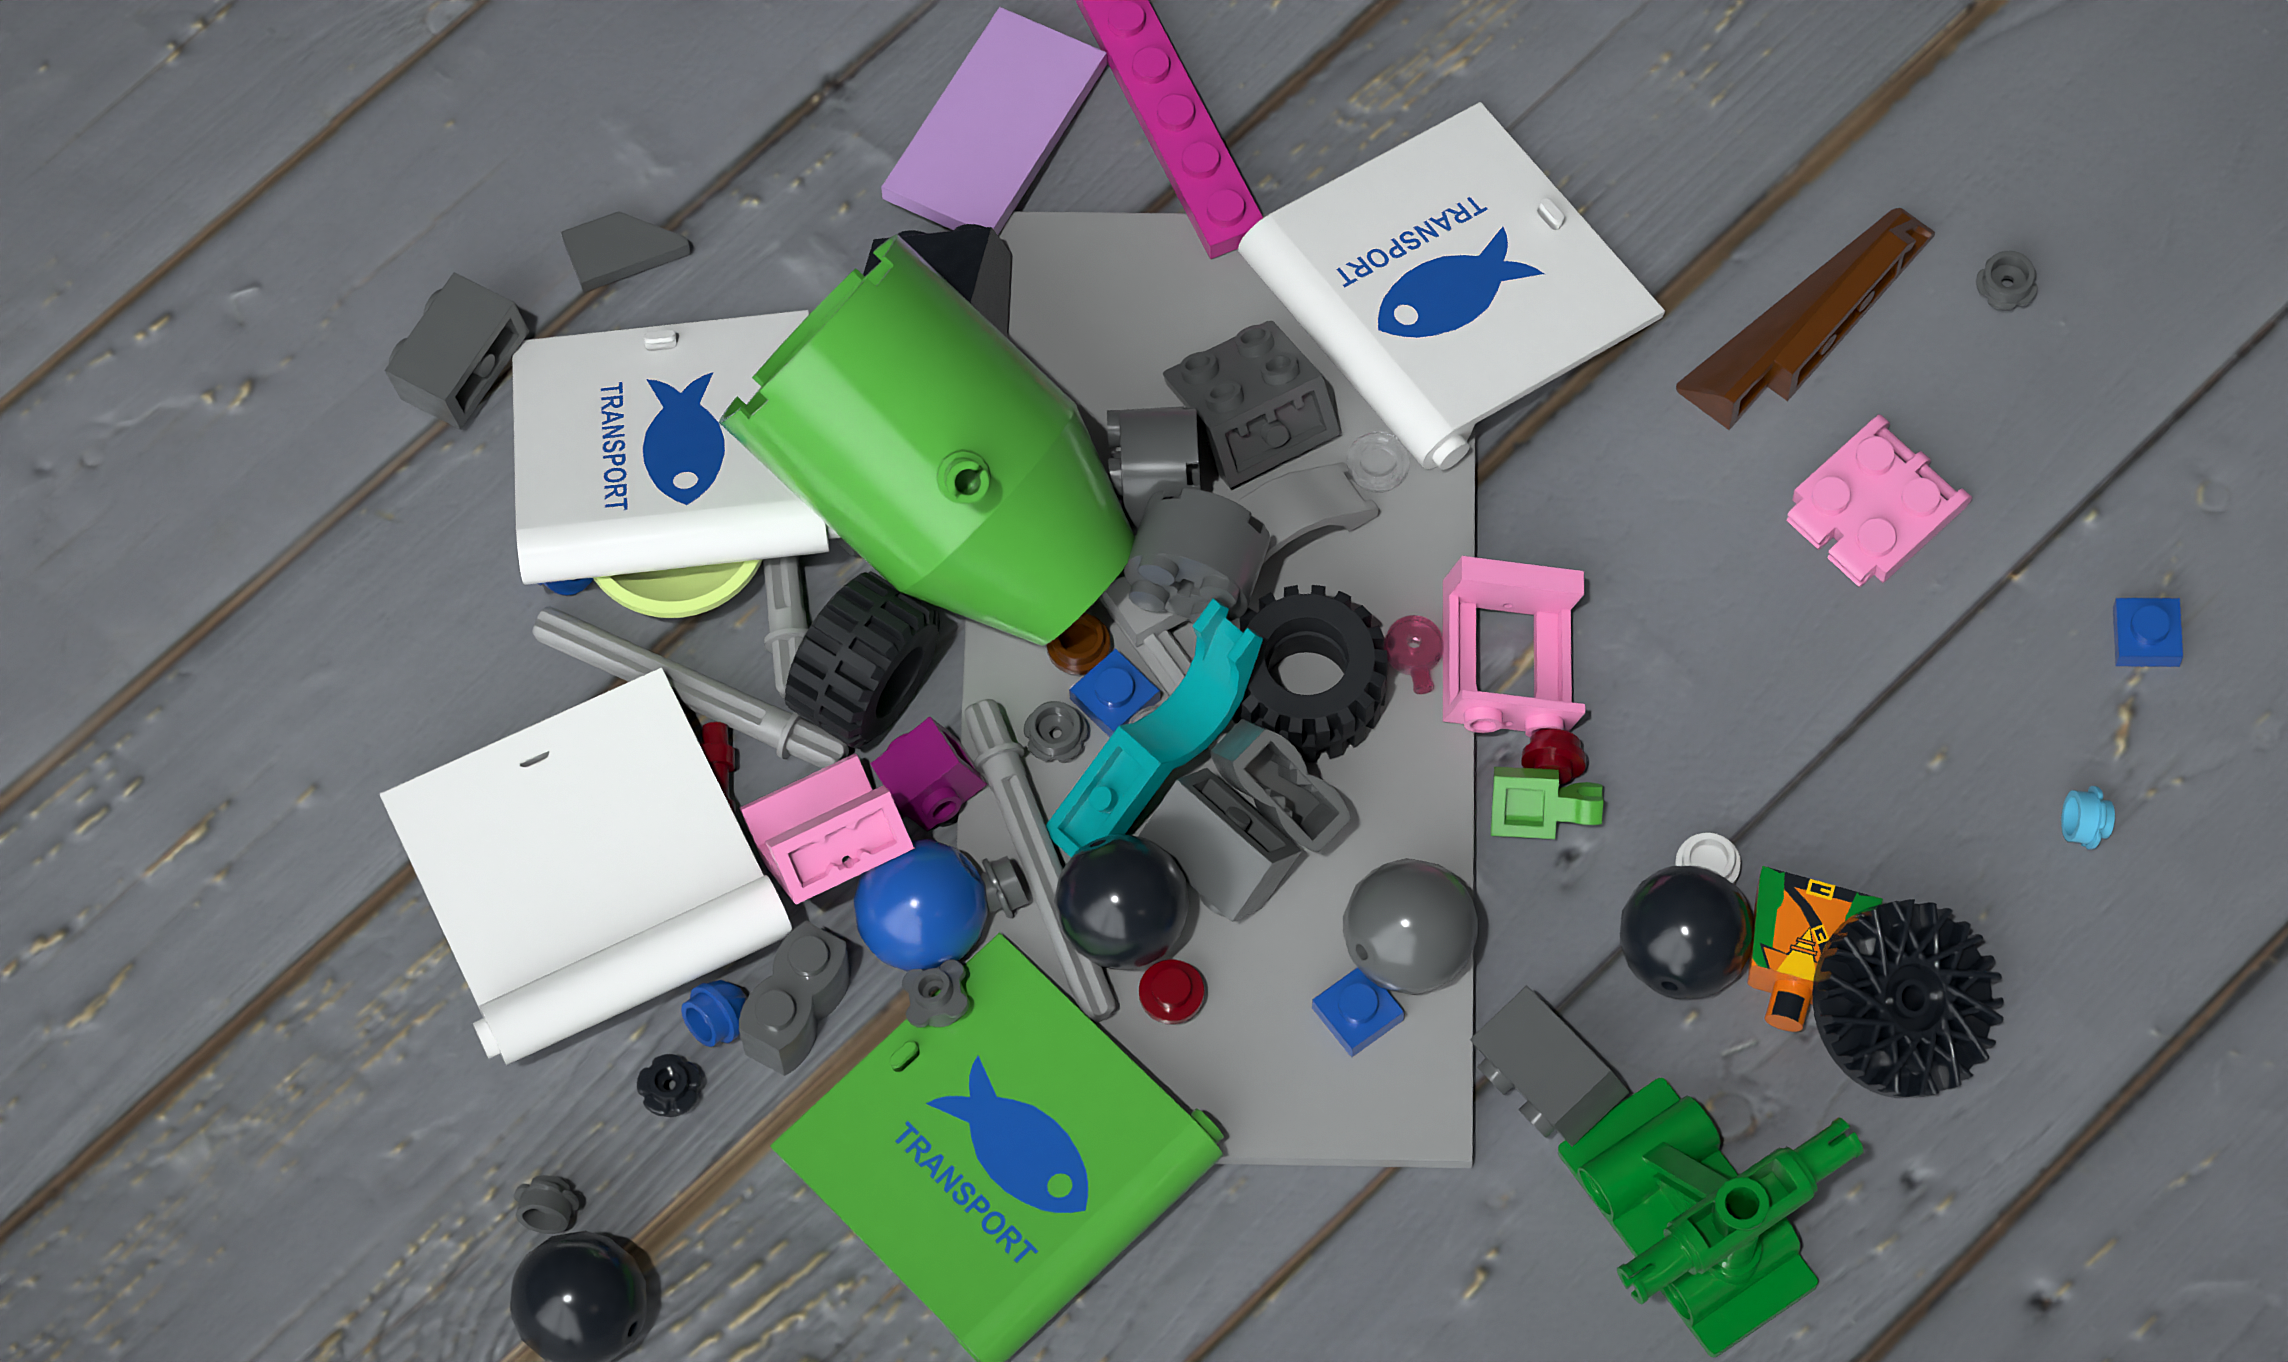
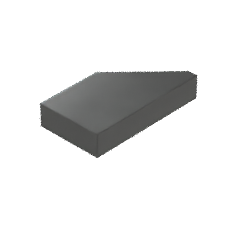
(619, 248)

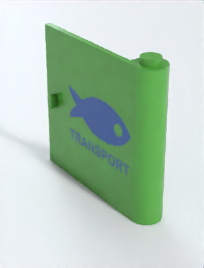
(999, 1154)

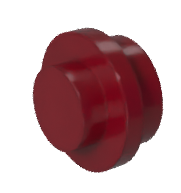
(1556, 751)
(1171, 991)

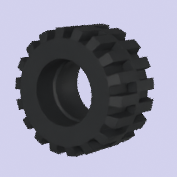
(1326, 628)
(862, 659)

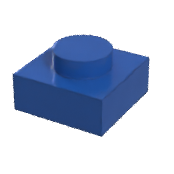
(2147, 632)
(1113, 692)
(1357, 1011)

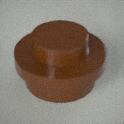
(1080, 646)

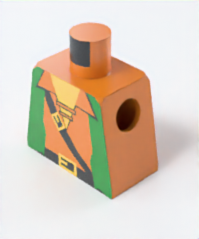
(1789, 932)

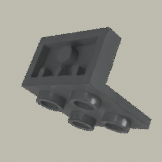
(1255, 401)

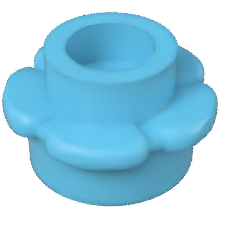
(2087, 817)

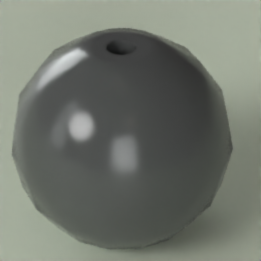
(1410, 926)

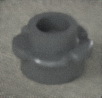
(2010, 266)
(1055, 716)
(1002, 886)
(545, 1204)

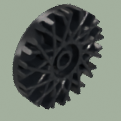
(1905, 999)

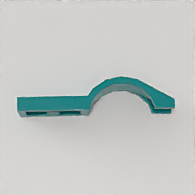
(1146, 751)

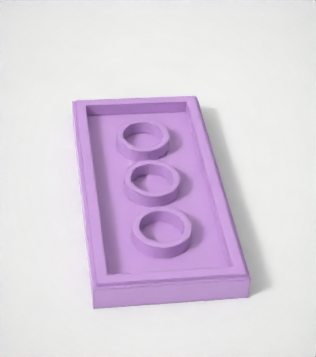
(994, 124)

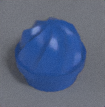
(714, 1012)

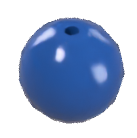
(921, 907)

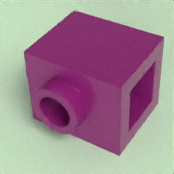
(928, 774)

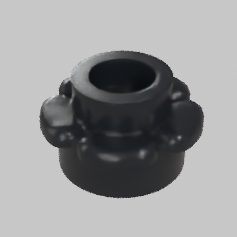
(674, 1101)

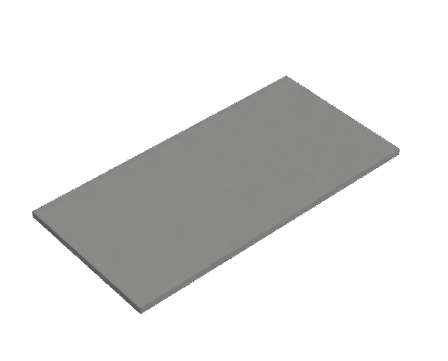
(1103, 315)

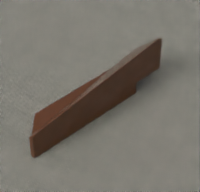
(1807, 323)

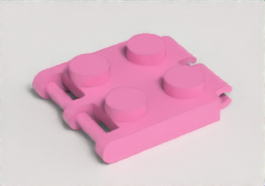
(1874, 504)

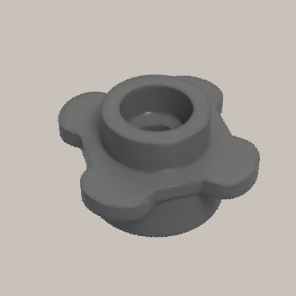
(942, 1008)

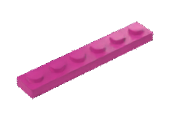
(1174, 121)

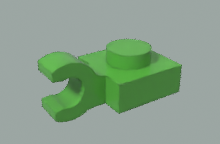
(1530, 803)

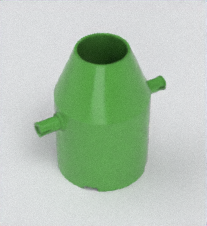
(938, 451)

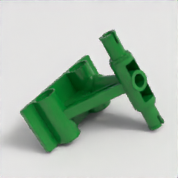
(1694, 1224)

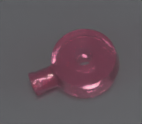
(1419, 660)

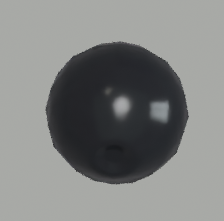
(1121, 901)
(1686, 932)
(578, 1298)

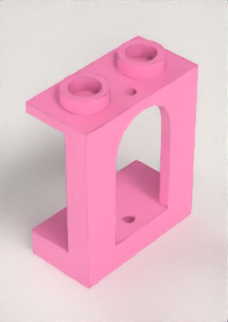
(1515, 588)
(821, 819)

